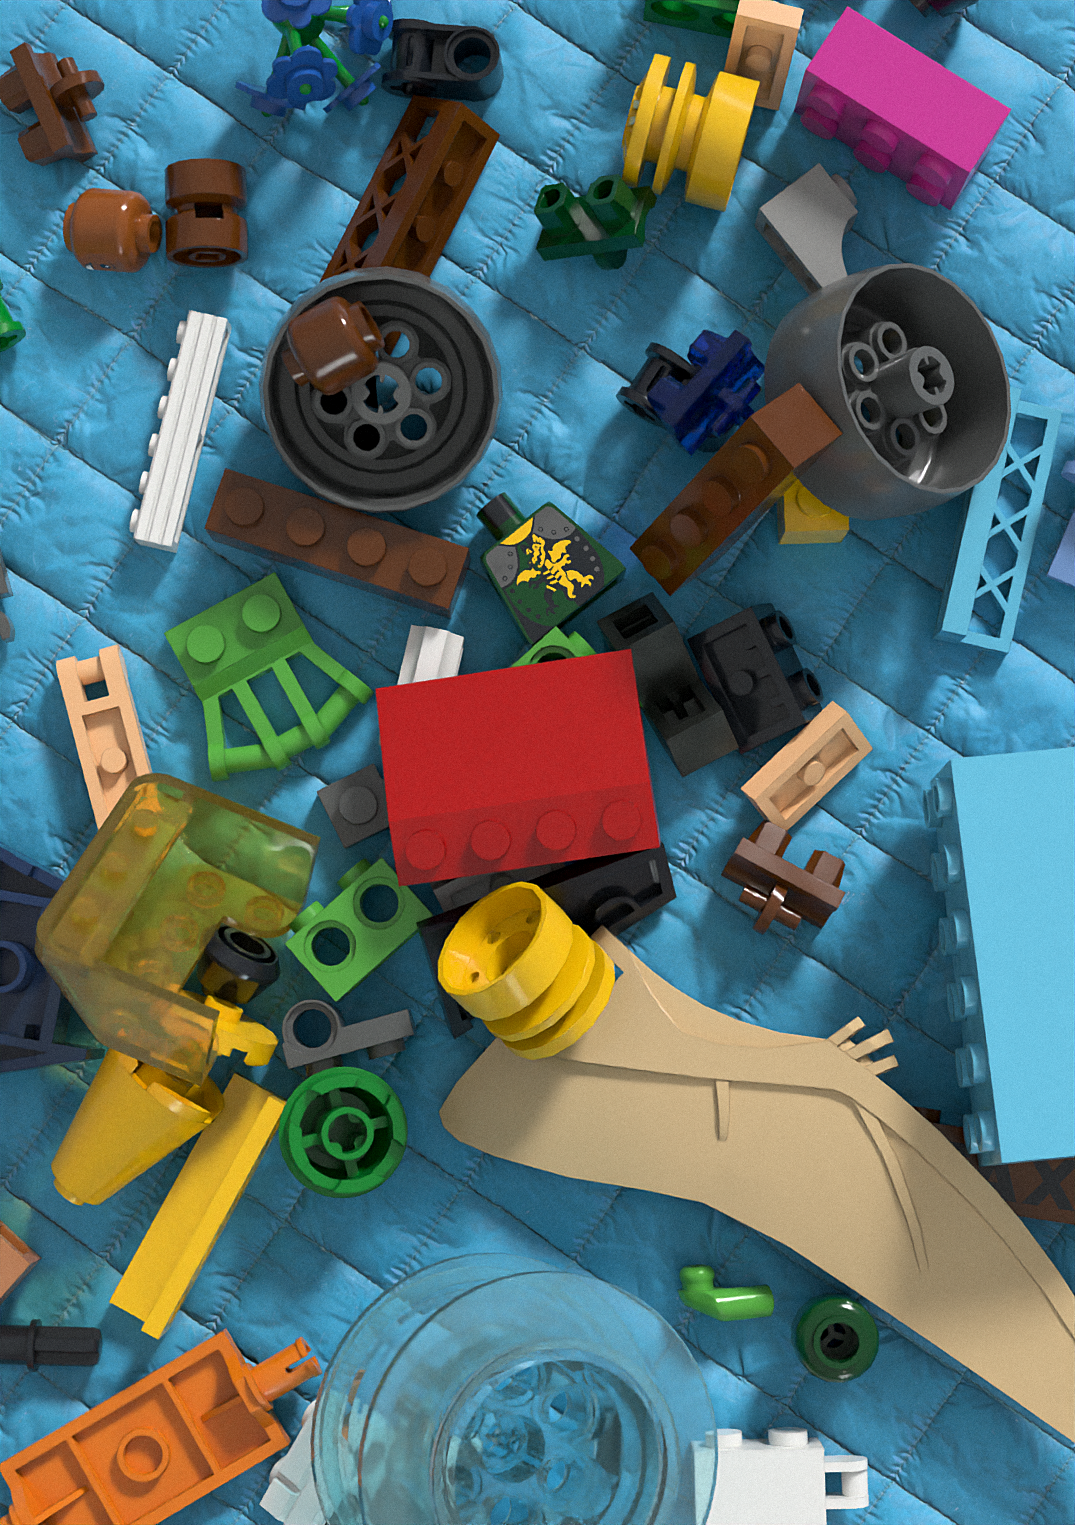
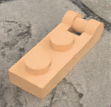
(104, 728)

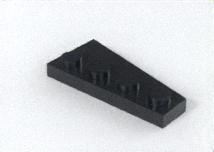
(591, 892)

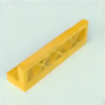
(199, 1205)

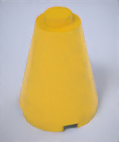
(127, 1126)

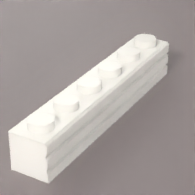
(182, 431)

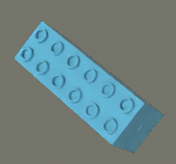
(1012, 943)

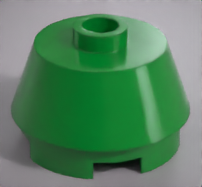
(343, 1132)

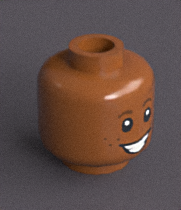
(112, 230)

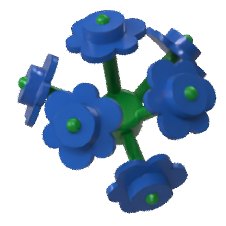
(311, 68)

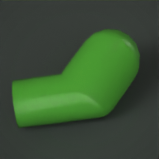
(723, 1303)

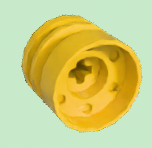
(688, 132)
(526, 971)

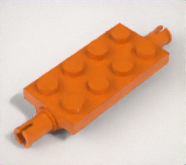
(158, 1440)

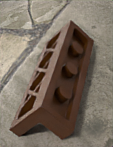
(425, 210)

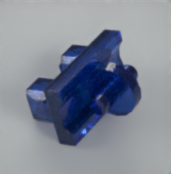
(714, 395)

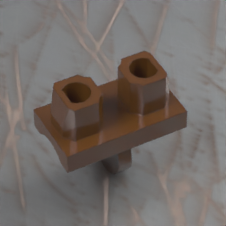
(60, 99)
(781, 888)

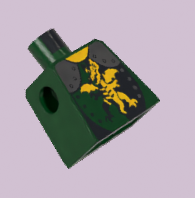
(544, 566)

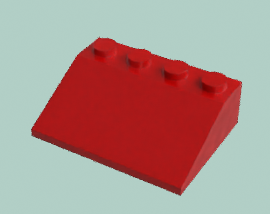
(516, 768)

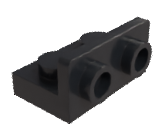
(757, 675)

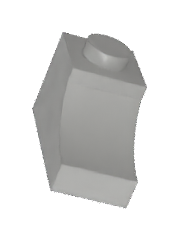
(808, 226)

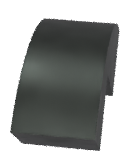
(668, 686)

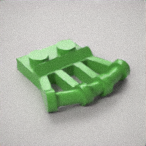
(242, 642)

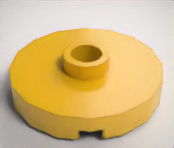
(239, 1031)

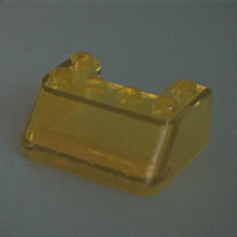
(148, 903)

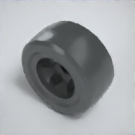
(925, 372)
(459, 416)

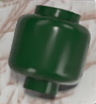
(856, 1345)

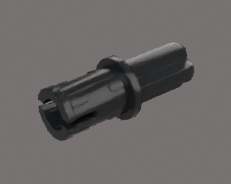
(49, 1345)

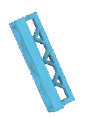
(975, 530)

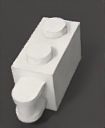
(782, 1480)

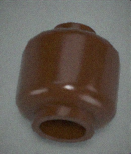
(332, 345)

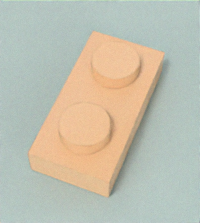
(764, 46)
(807, 767)

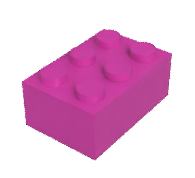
(898, 110)

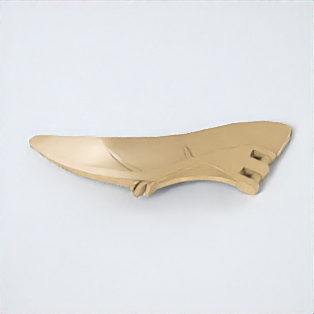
(798, 1148)

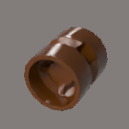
(206, 208)

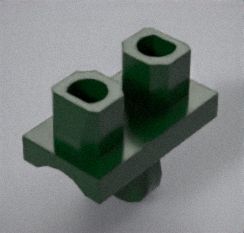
(596, 224)

